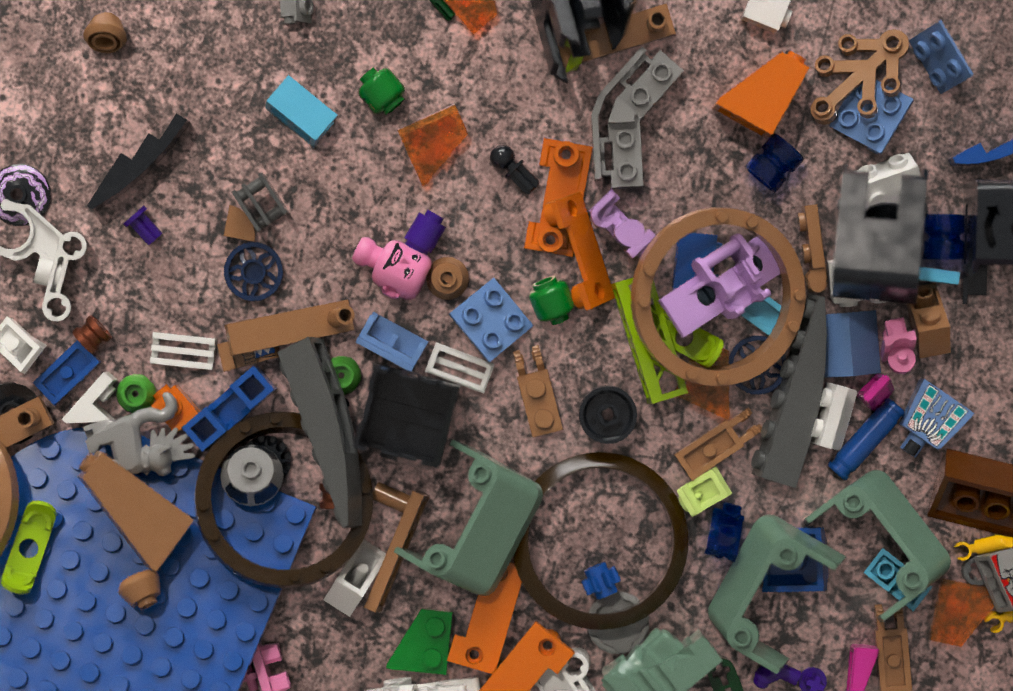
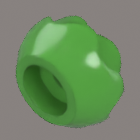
(351, 372)
(133, 383)

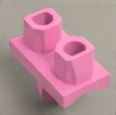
(898, 346)
(266, 655)

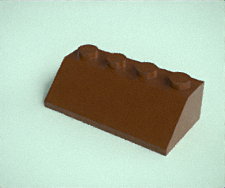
(973, 492)

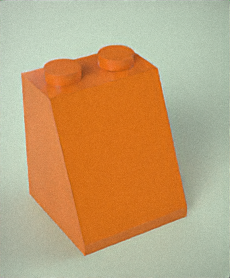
(765, 94)

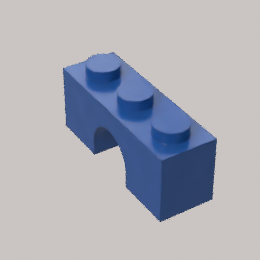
(229, 408)

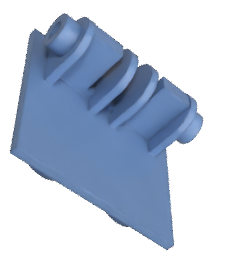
(940, 57)
(875, 131)
(491, 320)

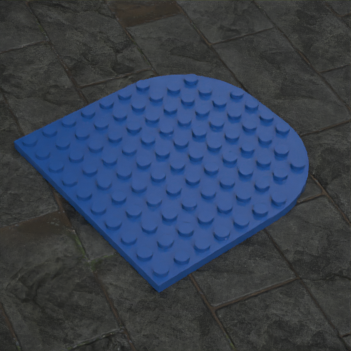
(85, 636)

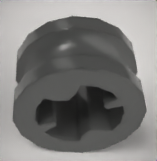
(966, 568)

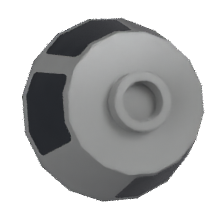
(251, 475)

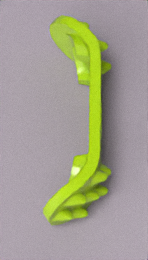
(704, 347)
(37, 526)

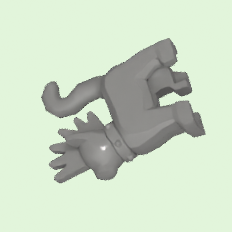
(127, 445)

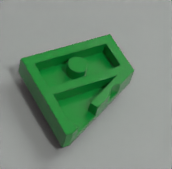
(424, 644)

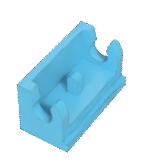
(300, 111)

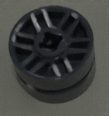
(609, 430)

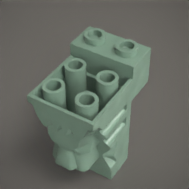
(662, 663)

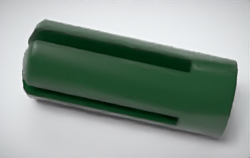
(444, 9)

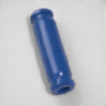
(866, 439)

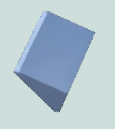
(852, 344)

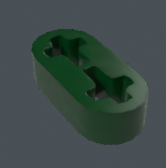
(731, 675)

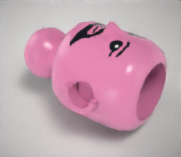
(396, 268)

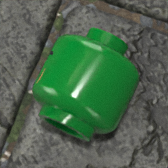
(381, 91)
(551, 300)

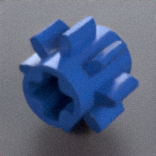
(601, 580)

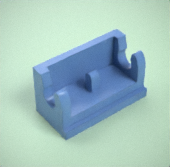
(392, 341)

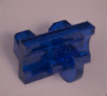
(725, 532)

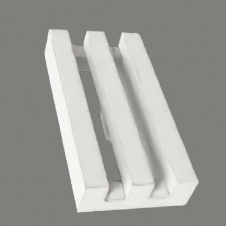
(156, 348)
(435, 358)

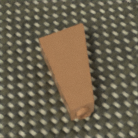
(137, 511)

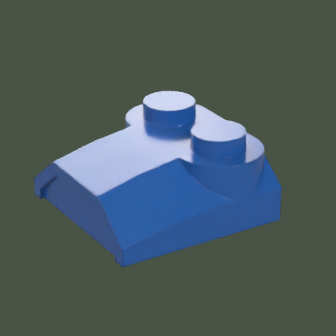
(807, 577)

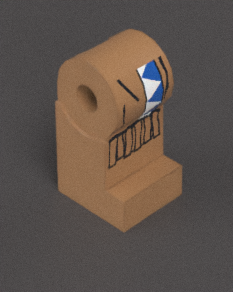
(237, 361)

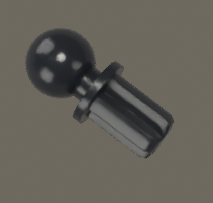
(503, 158)

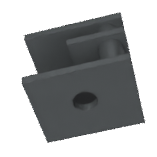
(248, 192)

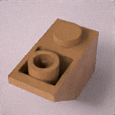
(929, 322)

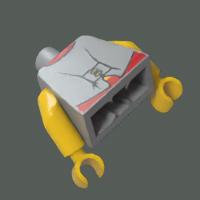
(996, 569)

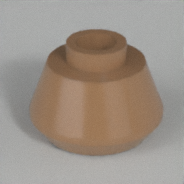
(105, 33)
(455, 284)
(141, 589)

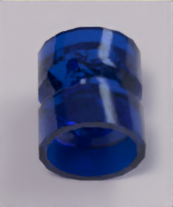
(774, 162)
(944, 237)

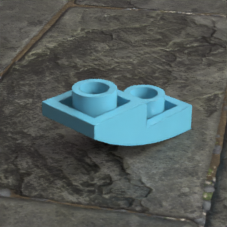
(884, 571)

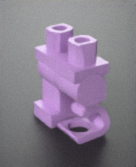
(625, 231)

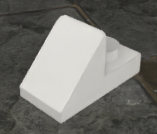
(19, 345)
(87, 406)

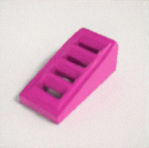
(876, 391)
(860, 665)

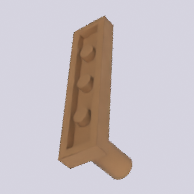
(642, 29)
(289, 327)
(24, 421)
(412, 509)

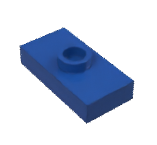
(66, 372)

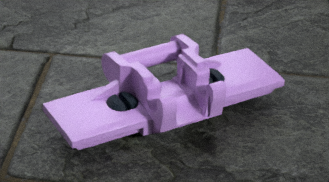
(727, 294)

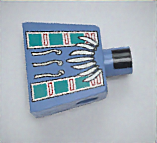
(931, 418)

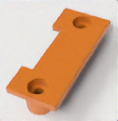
(564, 179)
(573, 215)
(488, 625)
(529, 661)

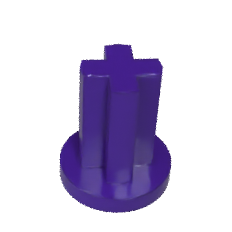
(143, 226)
(812, 679)

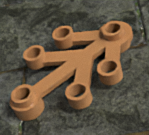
(861, 72)

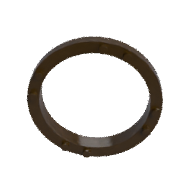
(240, 433)
(676, 561)

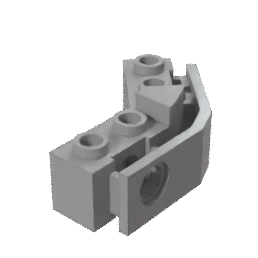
(625, 117)

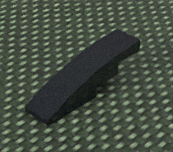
(129, 171)

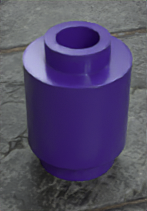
(425, 232)

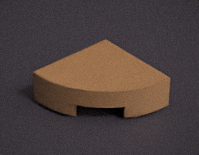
(239, 225)

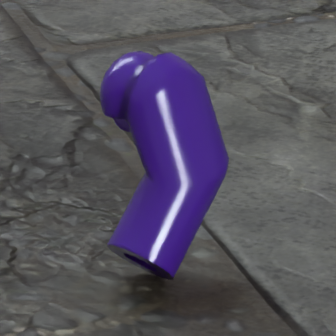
(764, 676)

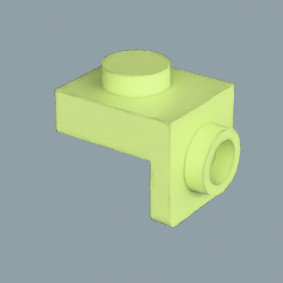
(703, 492)

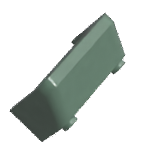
(492, 530)
(767, 543)
(926, 554)

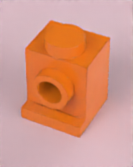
(186, 409)

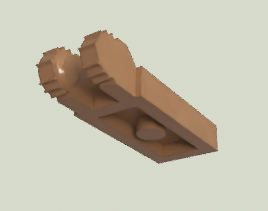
(813, 249)
(538, 396)
(715, 445)
(893, 655)

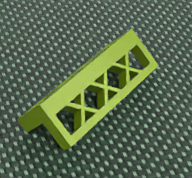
(641, 356)

